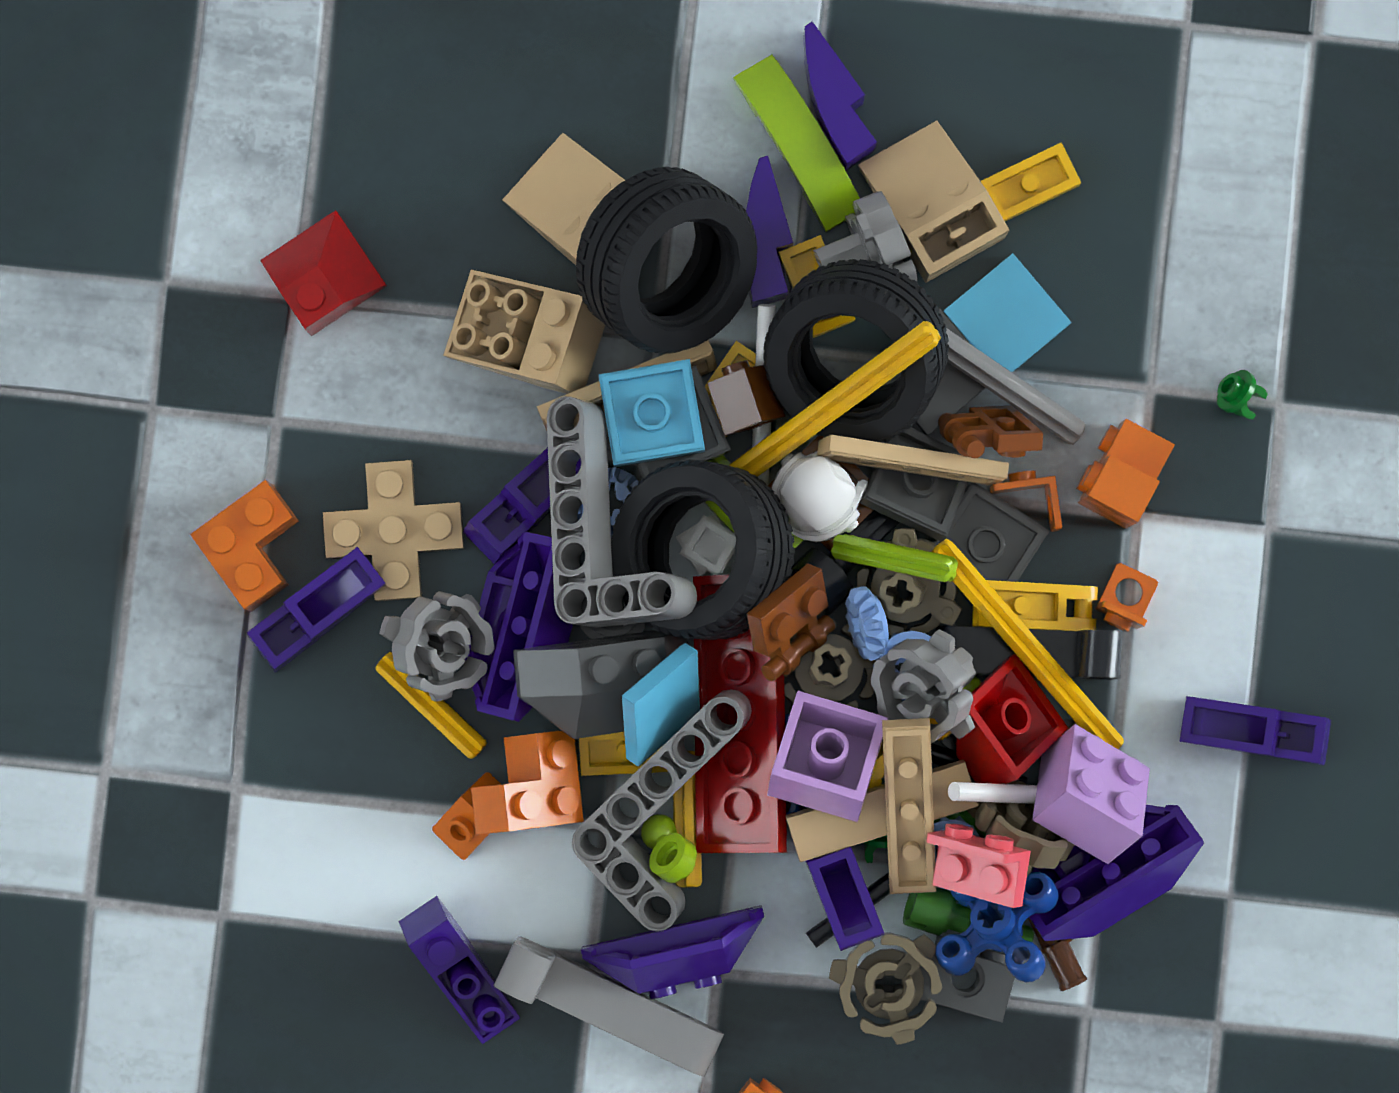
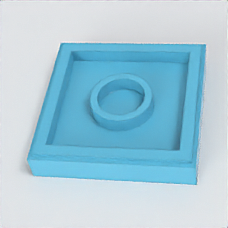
(1007, 315)
(651, 413)
(661, 704)

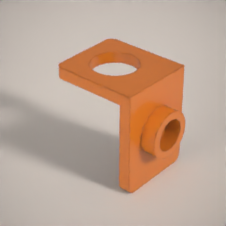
(1027, 480)
(1121, 615)
(458, 824)

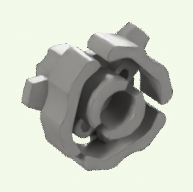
(872, 238)
(437, 642)
(929, 682)

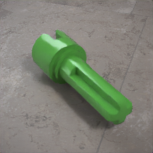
(939, 912)

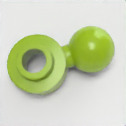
(671, 854)

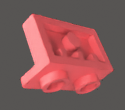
(980, 866)

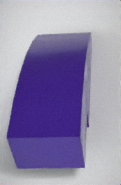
(835, 99)
(772, 235)
(514, 510)
(315, 609)
(1255, 730)
(845, 898)

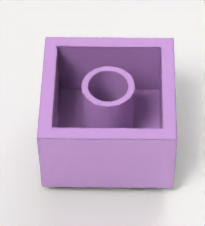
(827, 756)
(1091, 794)

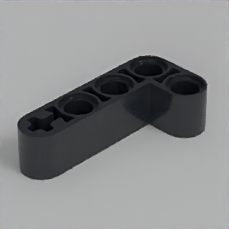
(1080, 653)

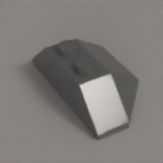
(584, 680)

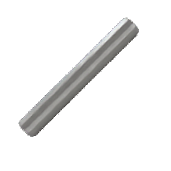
(1013, 390)

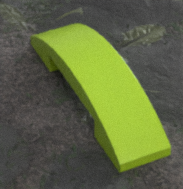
(799, 141)

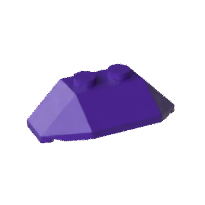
(522, 615)
(1101, 894)
(677, 955)

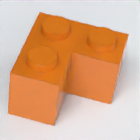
(1126, 474)
(236, 541)
(540, 787)

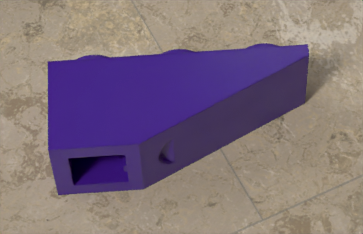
(457, 969)

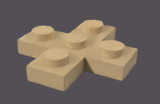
(394, 529)

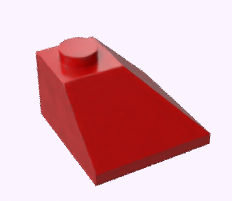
(323, 273)
(1011, 725)

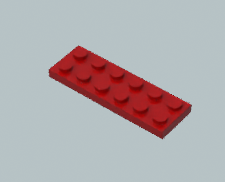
(734, 784)

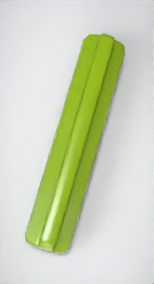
(894, 557)

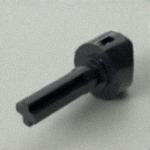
(837, 584)

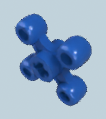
(1005, 934)

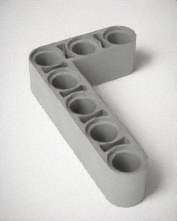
(593, 531)
(650, 797)
(594, 998)

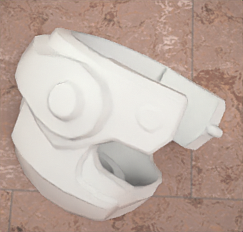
(818, 496)

